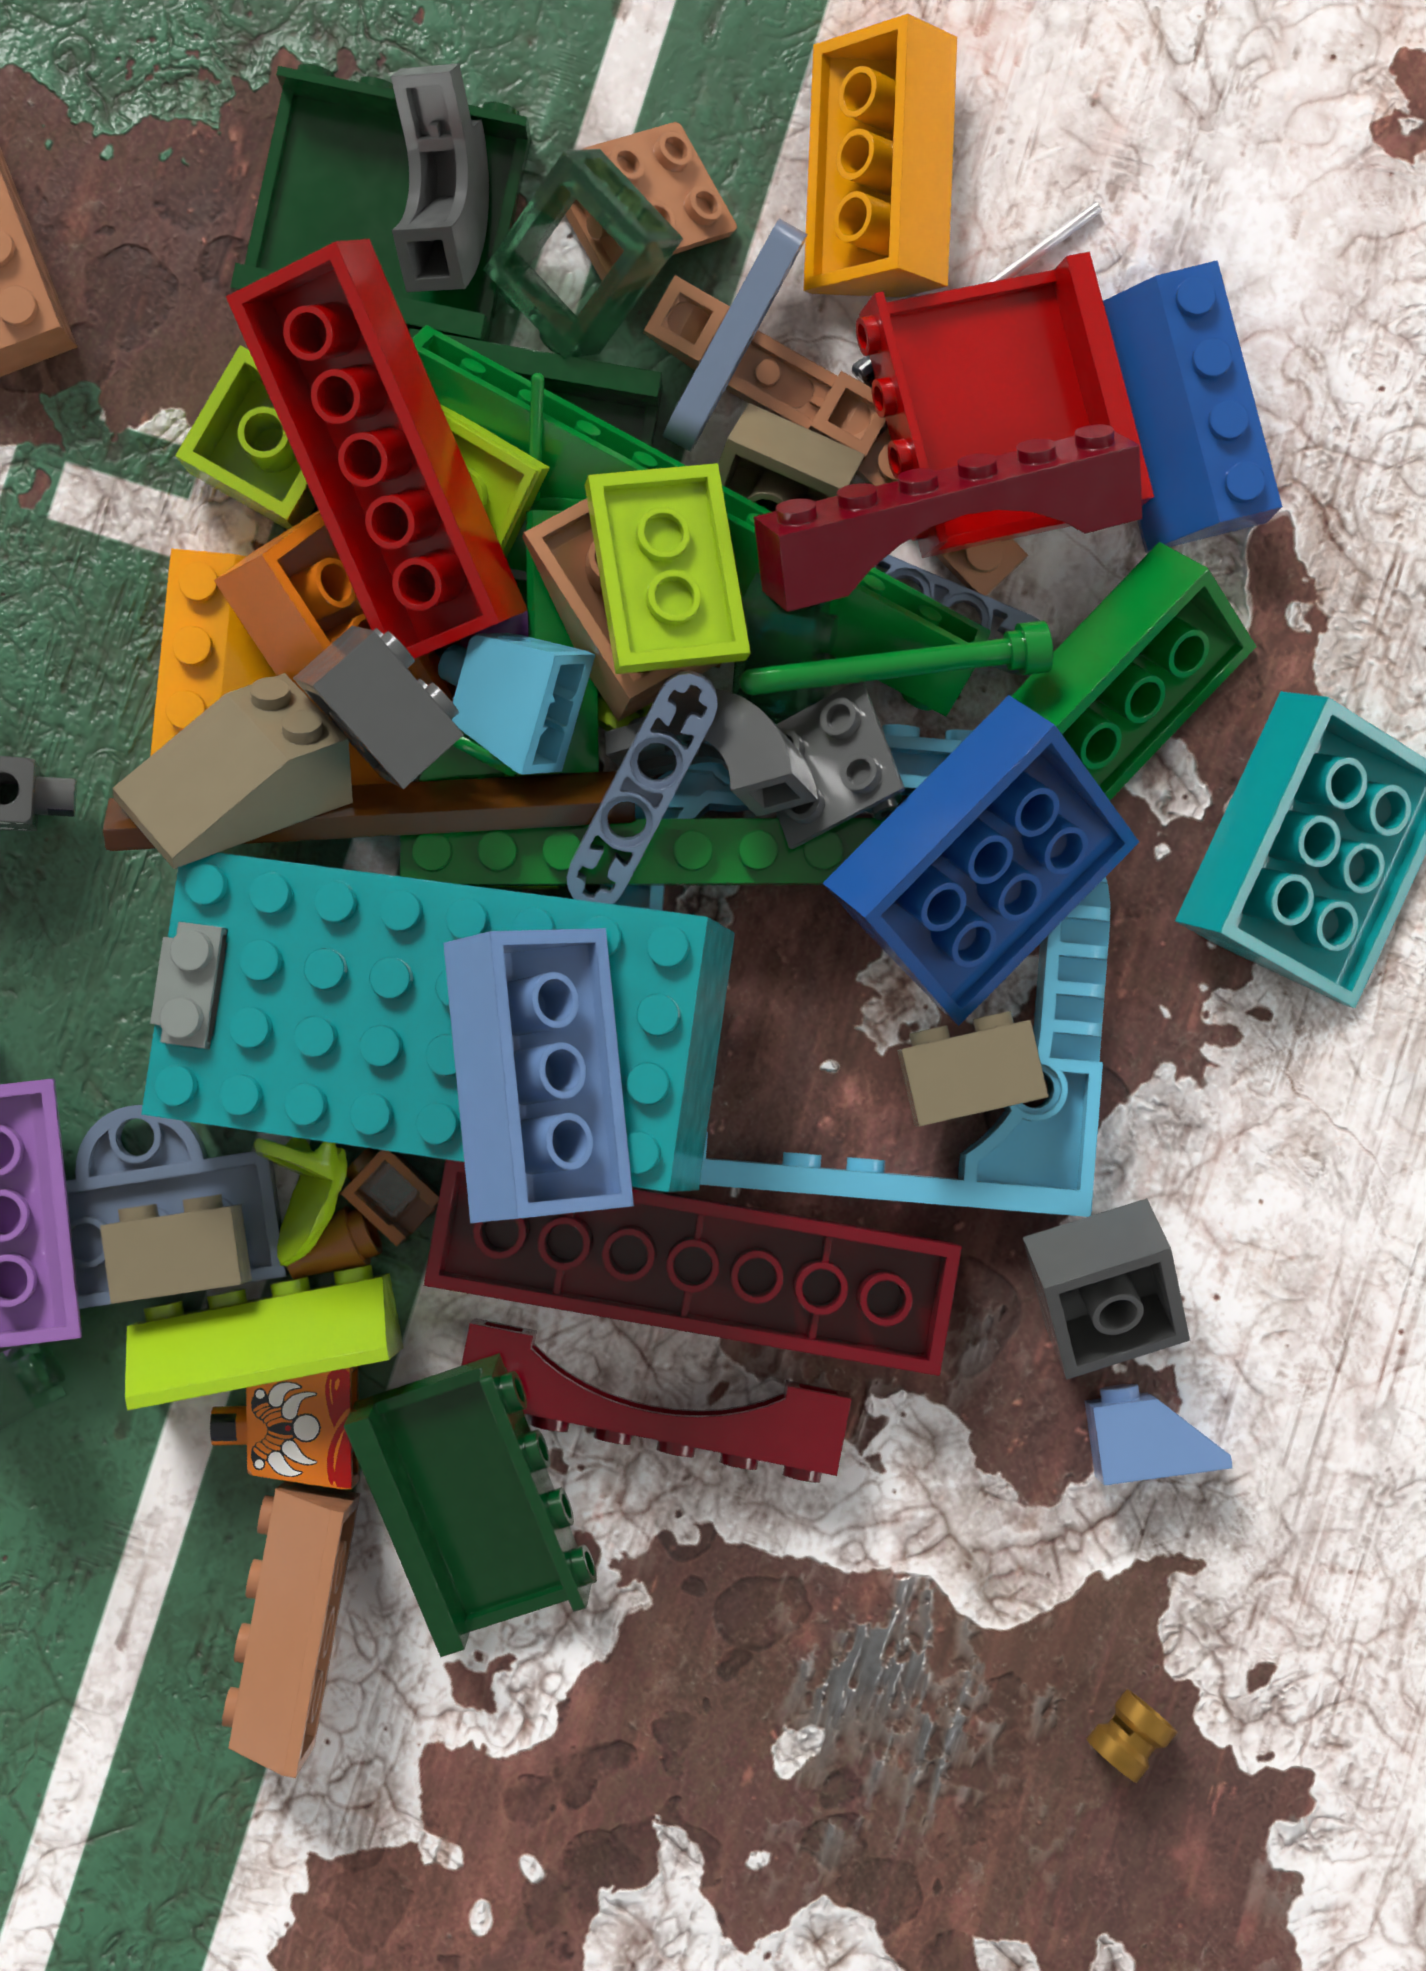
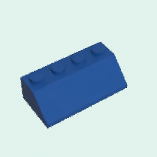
(1192, 408)

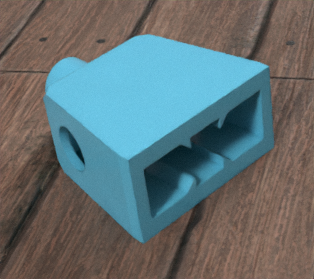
(518, 696)

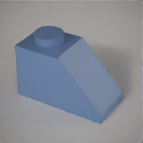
(1144, 1439)

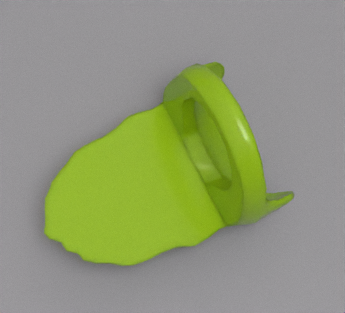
(314, 1195)

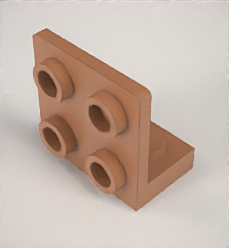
(672, 179)

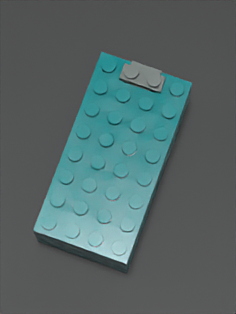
(326, 1009)

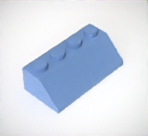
(537, 1073)

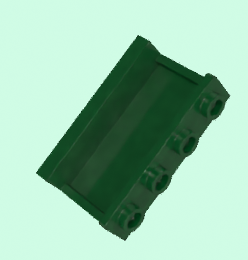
(469, 1500)

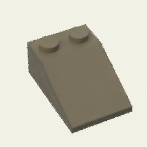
(239, 773)

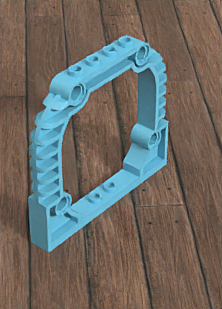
(1030, 1156)

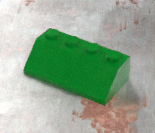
(1139, 665)

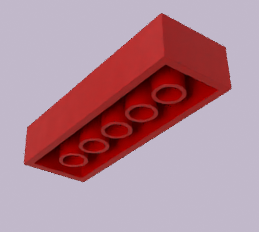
(376, 447)

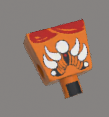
(295, 1429)

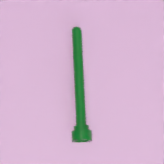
(1024, 649)

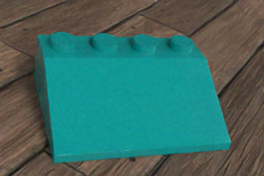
(1314, 848)

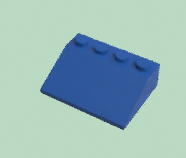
(983, 858)

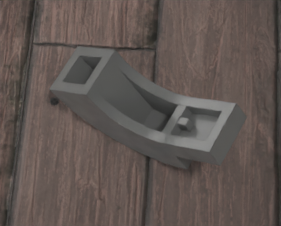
(448, 180)
(761, 760)

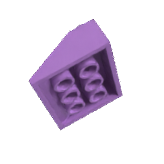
(35, 1228)

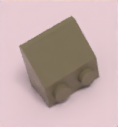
(782, 461)

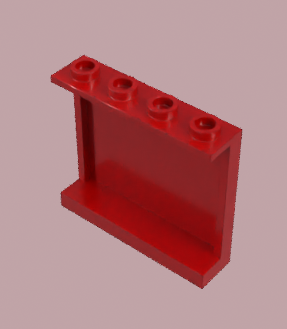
(990, 371)

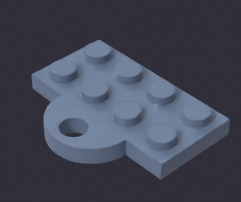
(165, 1175)

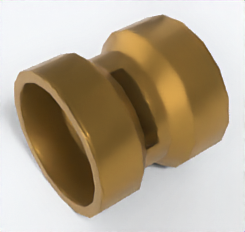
(1131, 1736)

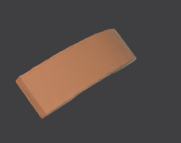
(769, 371)

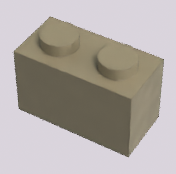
(971, 1071)
(177, 1251)

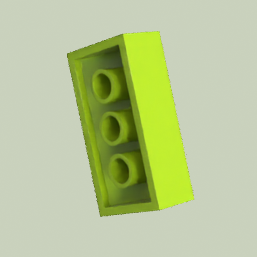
(261, 1339)

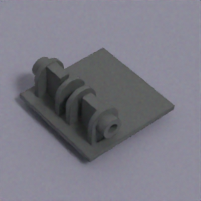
(847, 762)

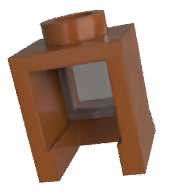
(390, 1193)

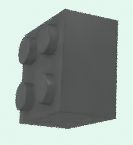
(380, 705)
(1107, 1288)

